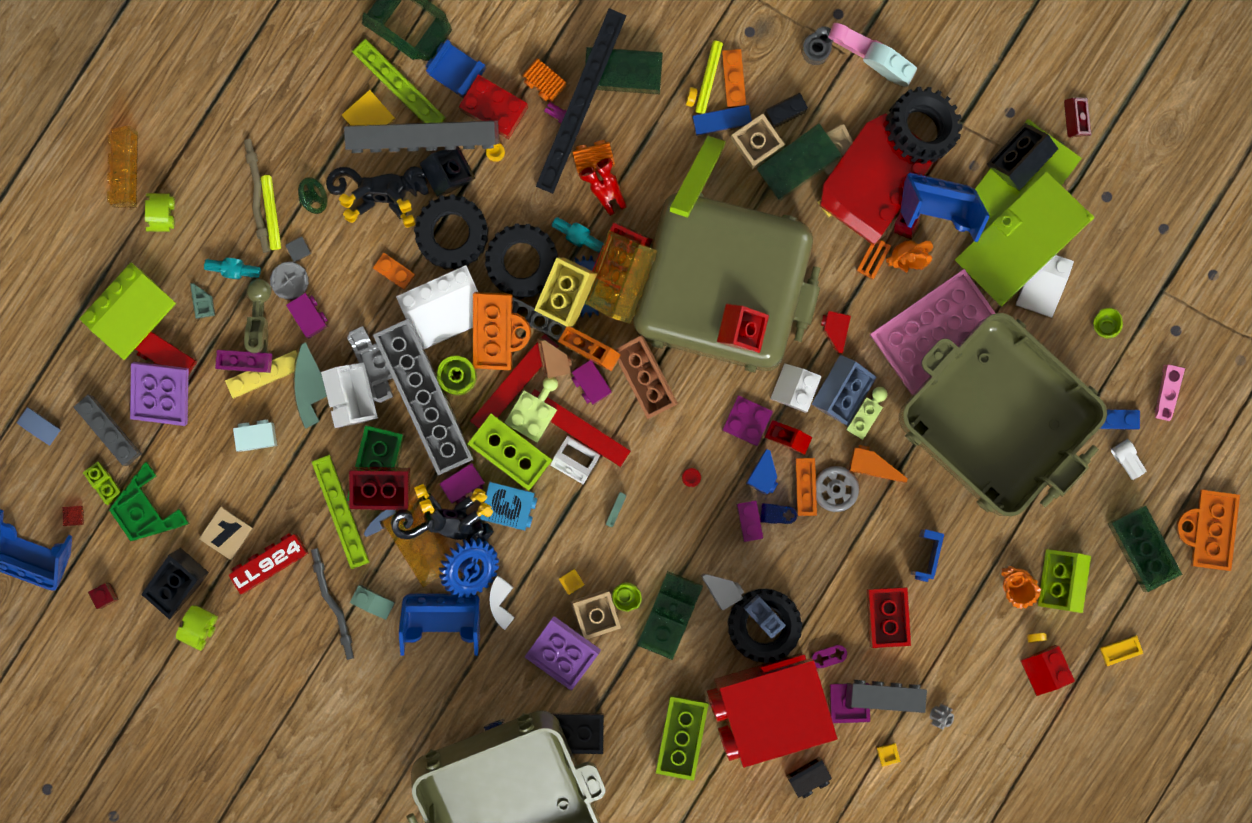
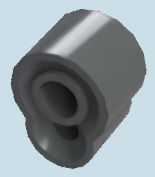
(817, 46)

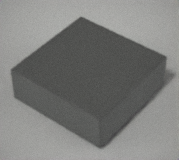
(298, 249)

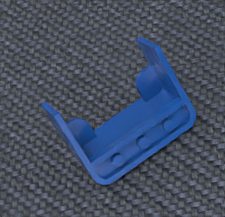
(945, 201)
(31, 561)
(439, 614)

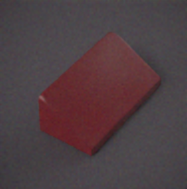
(1077, 117)

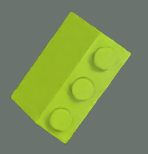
(1064, 580)

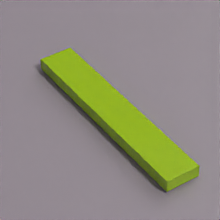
(397, 83)
(697, 176)
(340, 512)

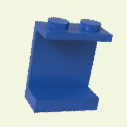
(454, 68)
(934, 557)

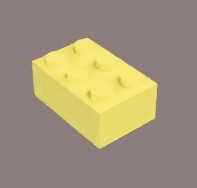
(565, 292)

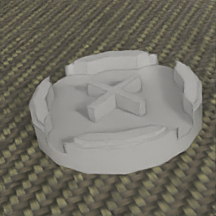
(289, 280)

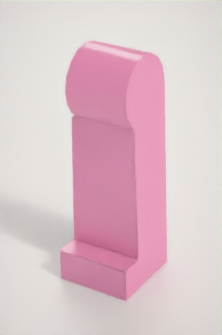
(850, 39)
(1168, 391)

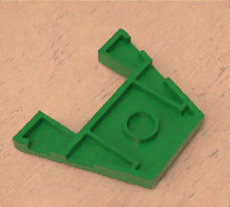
(136, 512)

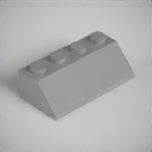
(723, 591)

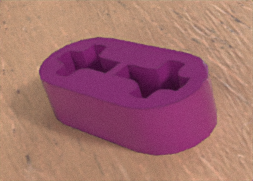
(827, 652)

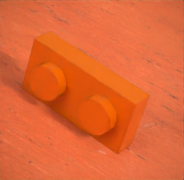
(394, 271)

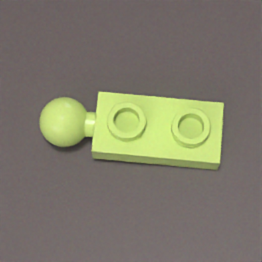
(867, 413)

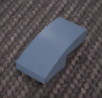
(38, 426)
(376, 525)
(764, 616)

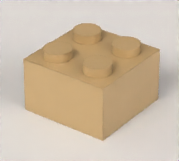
(757, 141)
(595, 614)

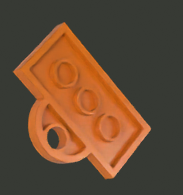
(496, 331)
(1211, 530)

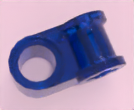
(774, 514)

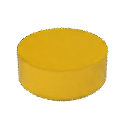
(691, 97)
(496, 154)
(1037, 637)

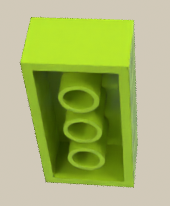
(682, 737)

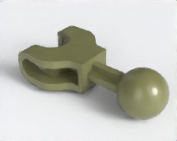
(257, 326)

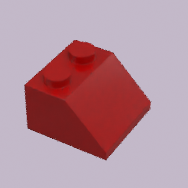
(742, 328)
(1047, 670)

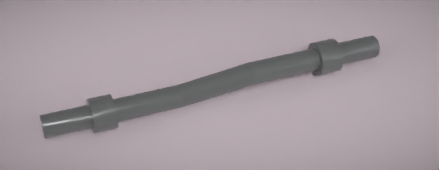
(319, 568)

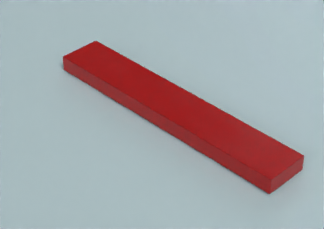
(512, 385)
(586, 433)

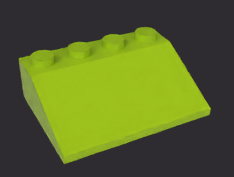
(127, 311)

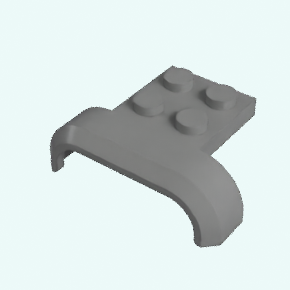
(375, 365)

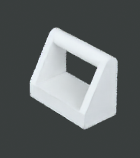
(571, 467)

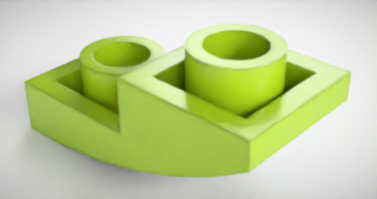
(102, 483)

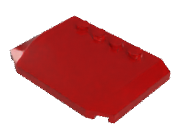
(869, 182)

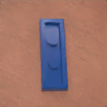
(722, 120)

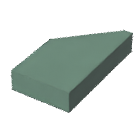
(202, 302)
(616, 509)

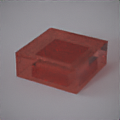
(73, 516)

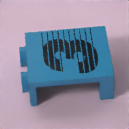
(510, 506)

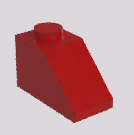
(836, 329)
(788, 437)

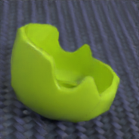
(1108, 323)
(626, 597)

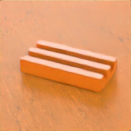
(881, 244)

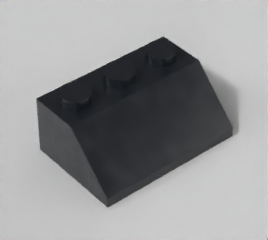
(1022, 156)

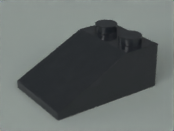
(174, 582)

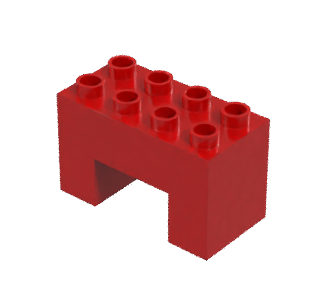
(772, 710)

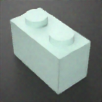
(255, 436)

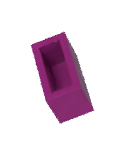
(307, 315)
(591, 383)
(462, 484)
(749, 521)

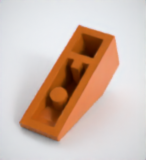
(589, 348)
(872, 464)

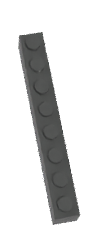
(421, 135)

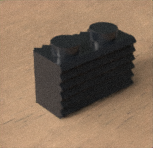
(786, 110)

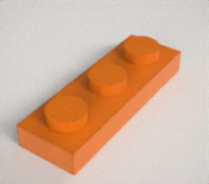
(734, 78)
(806, 487)

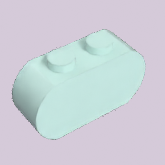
(890, 64)

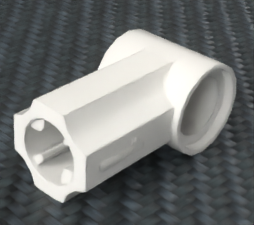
(1126, 455)

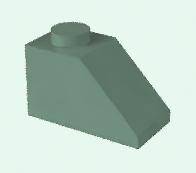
(372, 602)

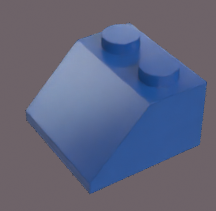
(764, 474)

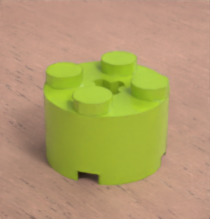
(158, 212)
(467, 377)
(196, 627)

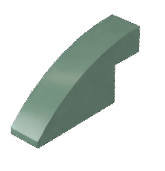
(307, 385)

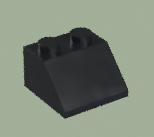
(447, 171)
(809, 777)

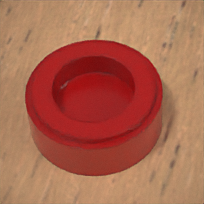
(691, 477)

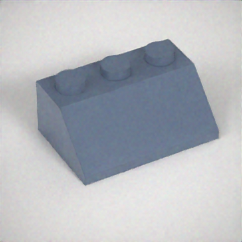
(844, 390)

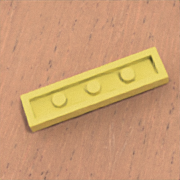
(250, 381)

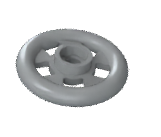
(850, 480)

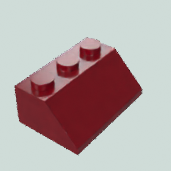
(379, 488)

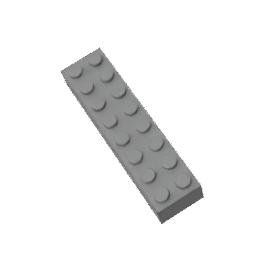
(423, 396)

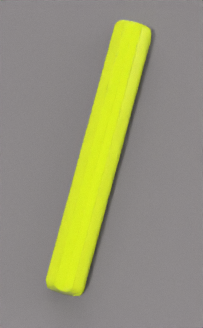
(709, 77)
(270, 210)

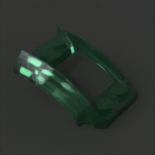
(430, 41)

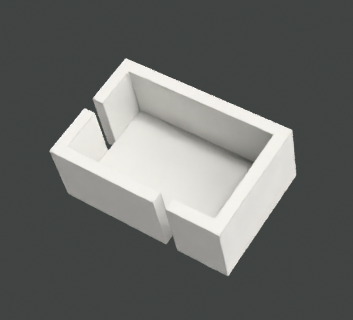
(349, 395)

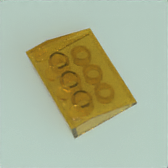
(620, 276)

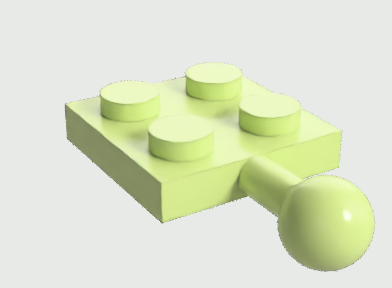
(532, 414)

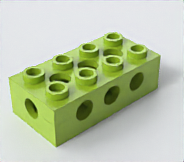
(523, 449)

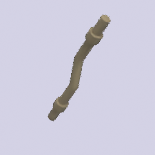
(252, 160)

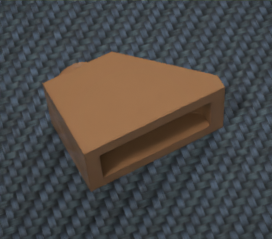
(553, 360)

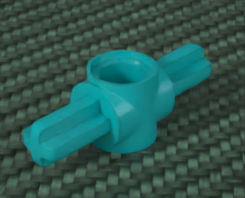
(577, 234)
(232, 268)

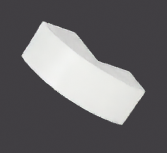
(498, 593)

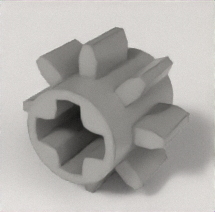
(941, 716)

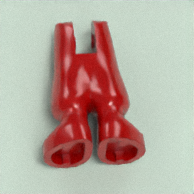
(607, 188)

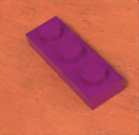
(243, 361)

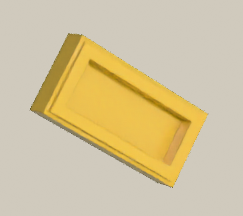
(1121, 650)

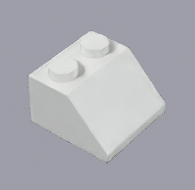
(796, 387)

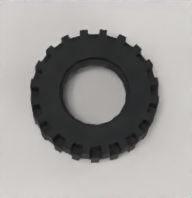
(938, 110)
(451, 257)
(495, 260)
(765, 651)

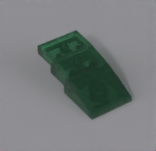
(670, 615)

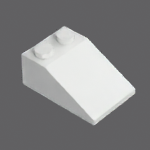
(1046, 287)

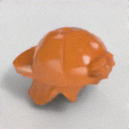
(911, 255)
(1020, 587)

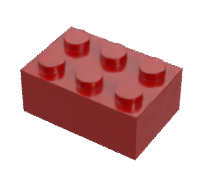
(490, 103)
(888, 617)

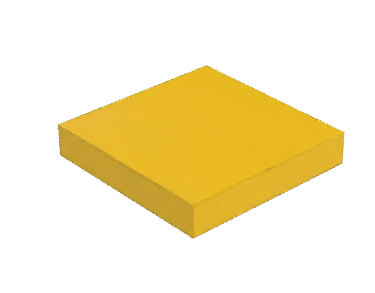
(368, 111)

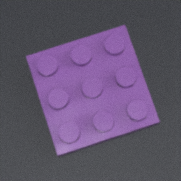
(159, 393)
(562, 653)

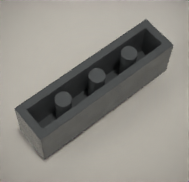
(107, 430)
(886, 697)

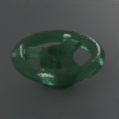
(310, 196)

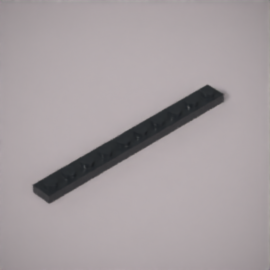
(581, 100)

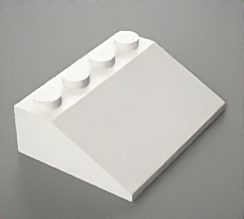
(440, 306)

